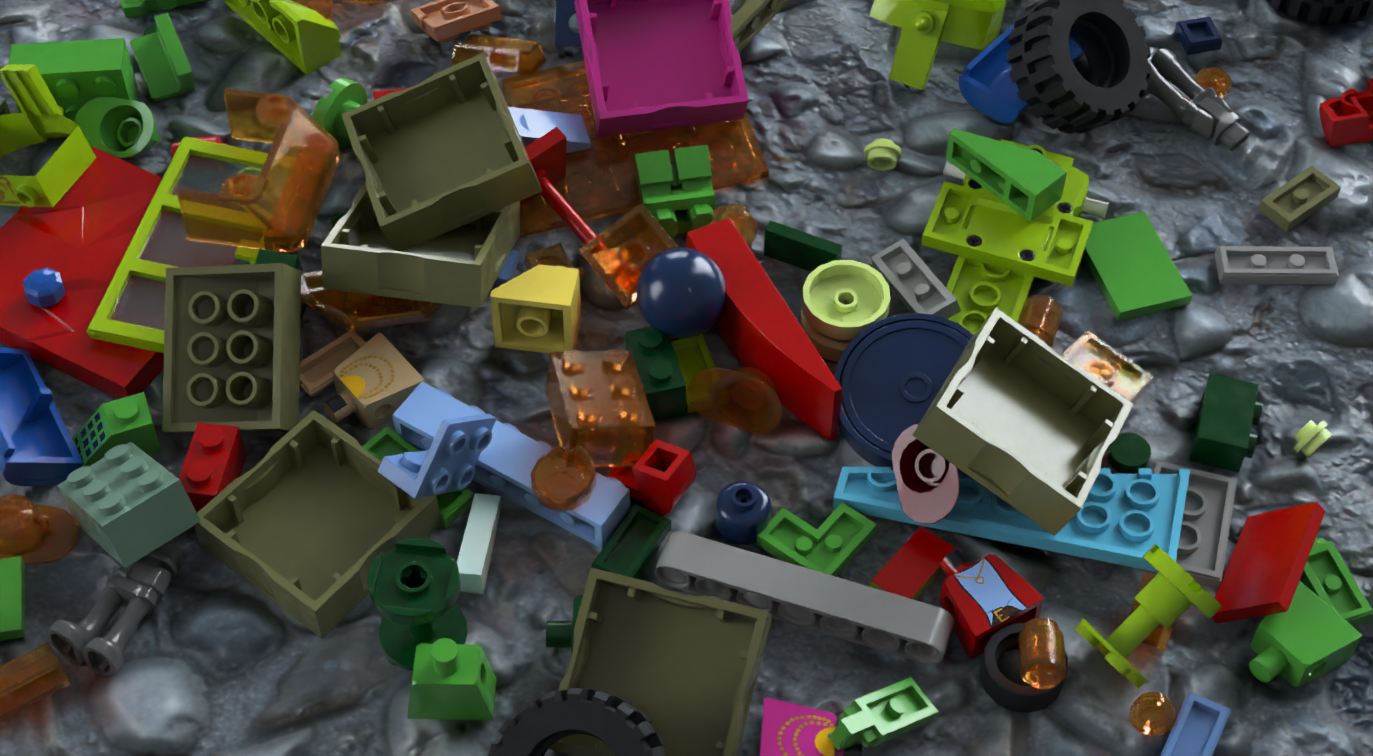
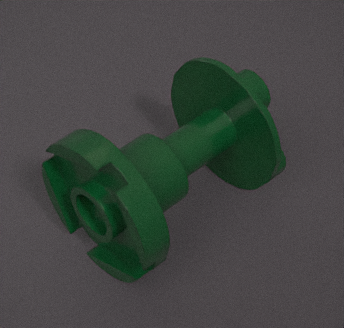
(417, 597)

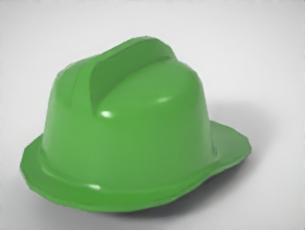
(118, 126)

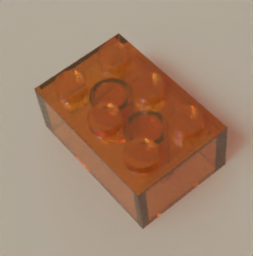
(599, 405)

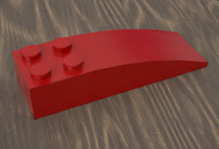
(766, 333)

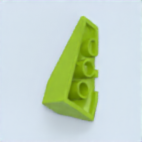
(293, 30)

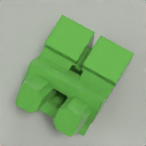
(679, 192)

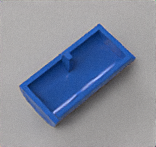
(988, 83)
(32, 433)

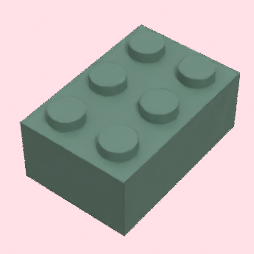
(128, 503)

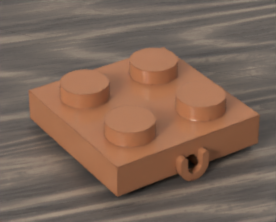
(449, 18)

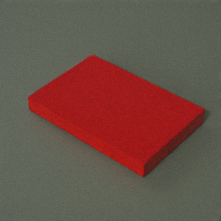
(1268, 562)

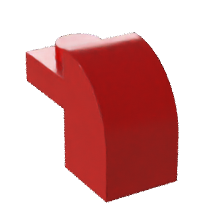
(658, 476)

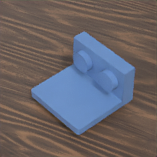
(447, 463)

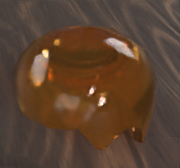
(564, 478)

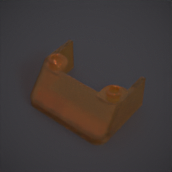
(285, 199)

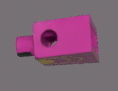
(799, 731)

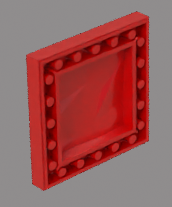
(85, 243)

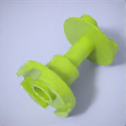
(1160, 602)

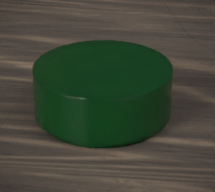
(1129, 453)

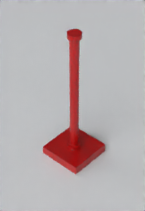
(549, 163)

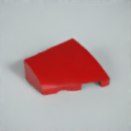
(1348, 117)

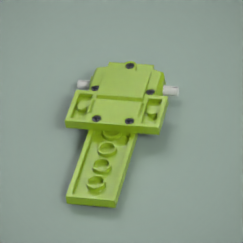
(1003, 249)

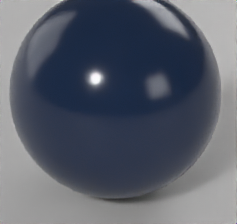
(681, 292)

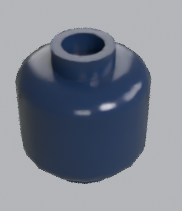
(742, 512)

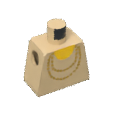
(372, 383)

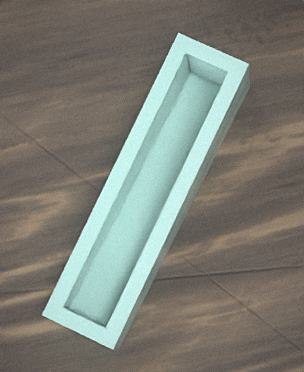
(478, 542)

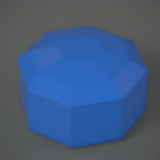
(44, 287)

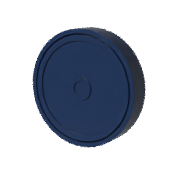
(893, 377)

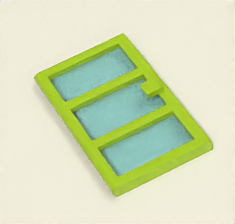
(135, 300)

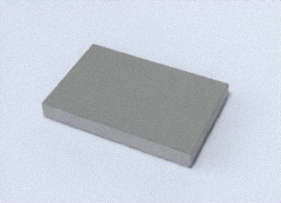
(1203, 523)

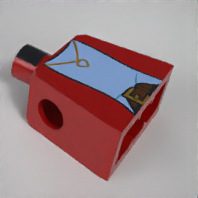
(985, 598)

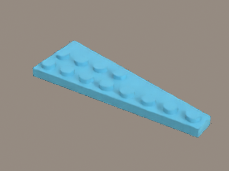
(1114, 526)

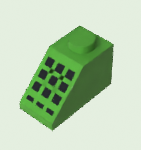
(117, 424)

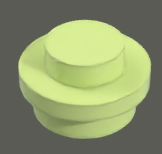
(882, 154)
(1311, 437)

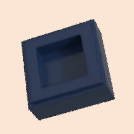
(1198, 35)

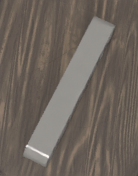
(806, 597)

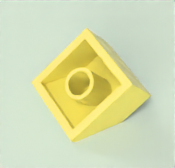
(538, 310)

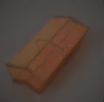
(502, 53)
(30, 679)

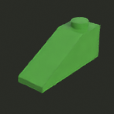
(1010, 172)

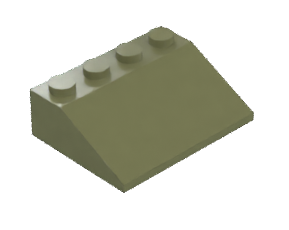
(232, 348)

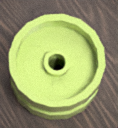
(841, 303)

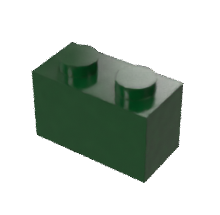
(658, 372)
(1225, 423)

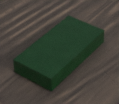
(798, 247)
(633, 542)

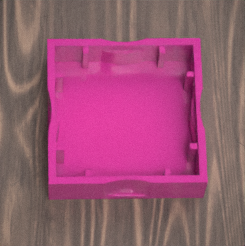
(660, 64)

